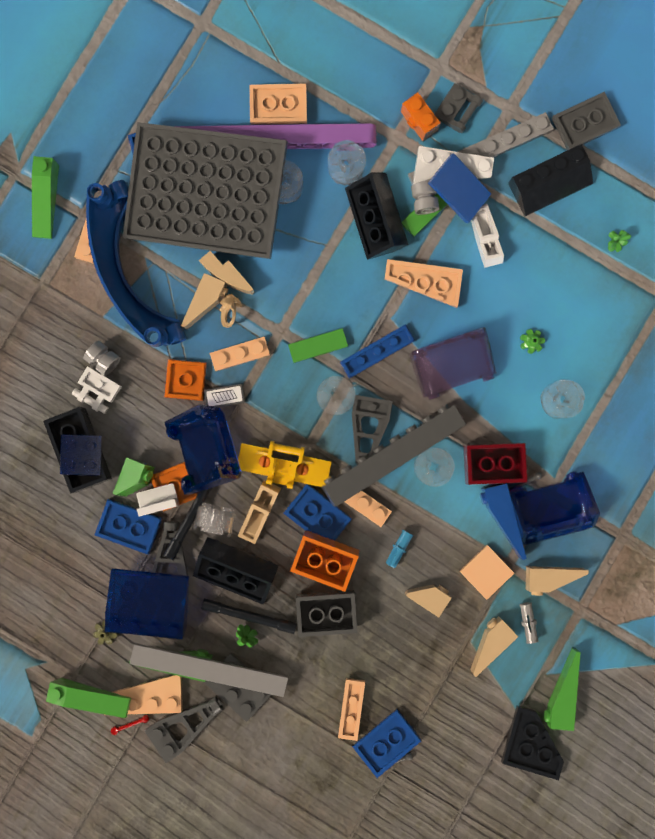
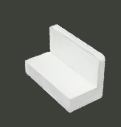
(157, 499)

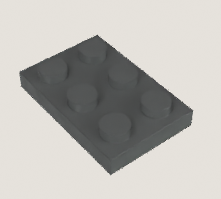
(586, 121)
(241, 700)

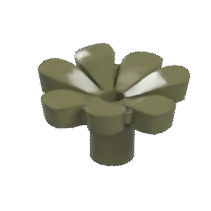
(102, 635)

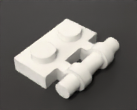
(99, 385)

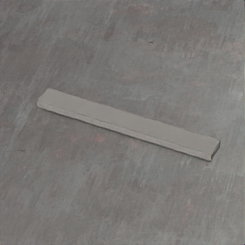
(208, 670)

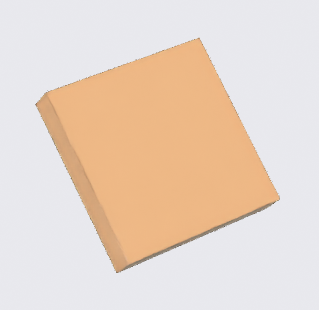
(486, 572)

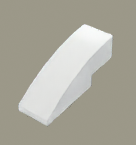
(487, 237)

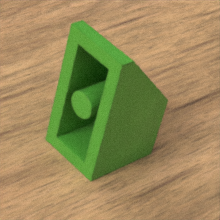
(133, 477)

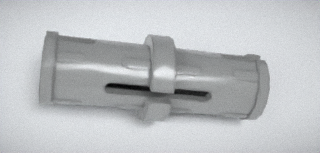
(531, 636)

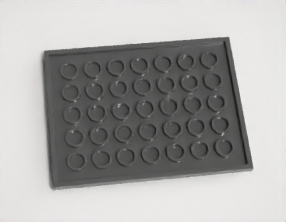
(205, 189)

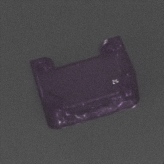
(453, 363)

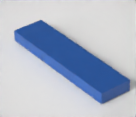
(377, 351)

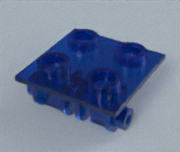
(80, 455)

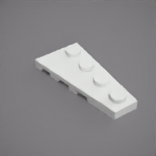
(431, 159)

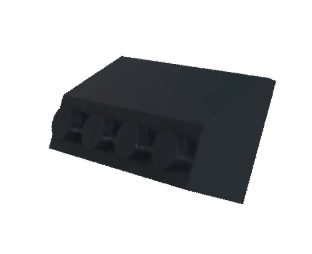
(552, 180)
(376, 215)
(235, 570)

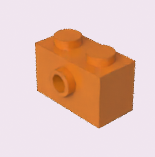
(420, 116)

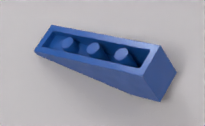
(501, 508)

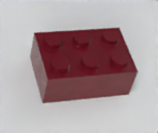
(495, 463)

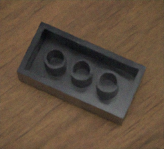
(75, 423)

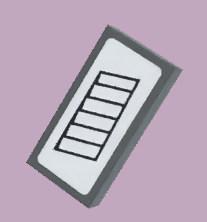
(225, 396)

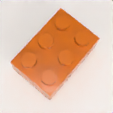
(325, 560)

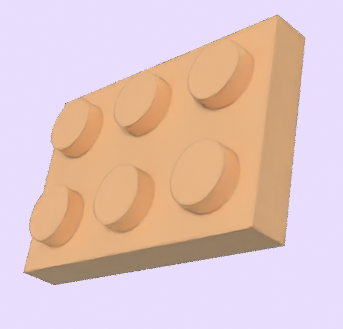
(278, 104)

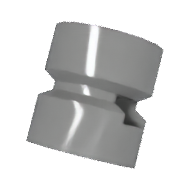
(425, 200)
(103, 359)

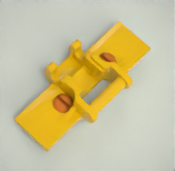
(280, 471)

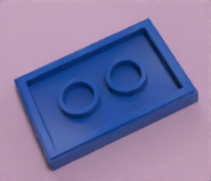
(459, 188)
(317, 514)
(124, 526)
(387, 743)

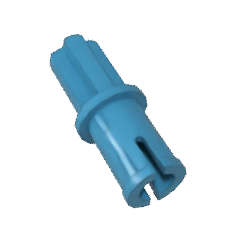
(399, 549)

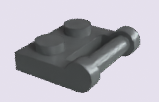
(453, 103)

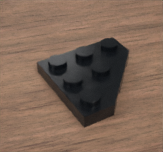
(531, 746)

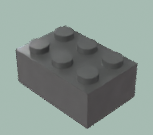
(326, 613)

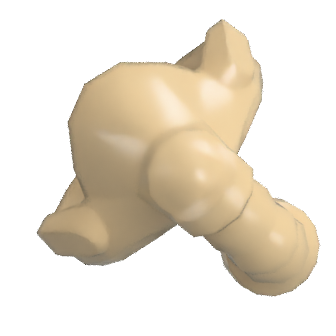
(227, 304)

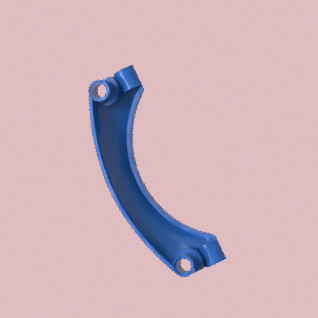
(104, 225)

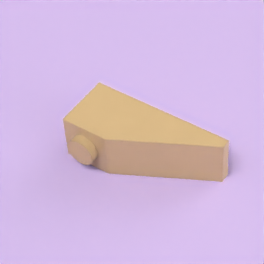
(205, 299)
(550, 578)
(493, 642)

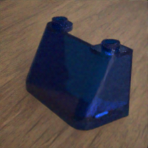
(205, 448)
(555, 509)

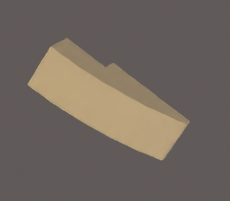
(226, 273)
(259, 512)

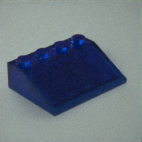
(147, 604)

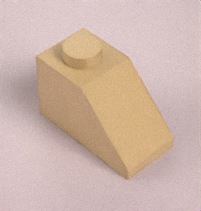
(430, 597)

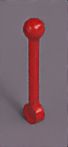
(115, 729)

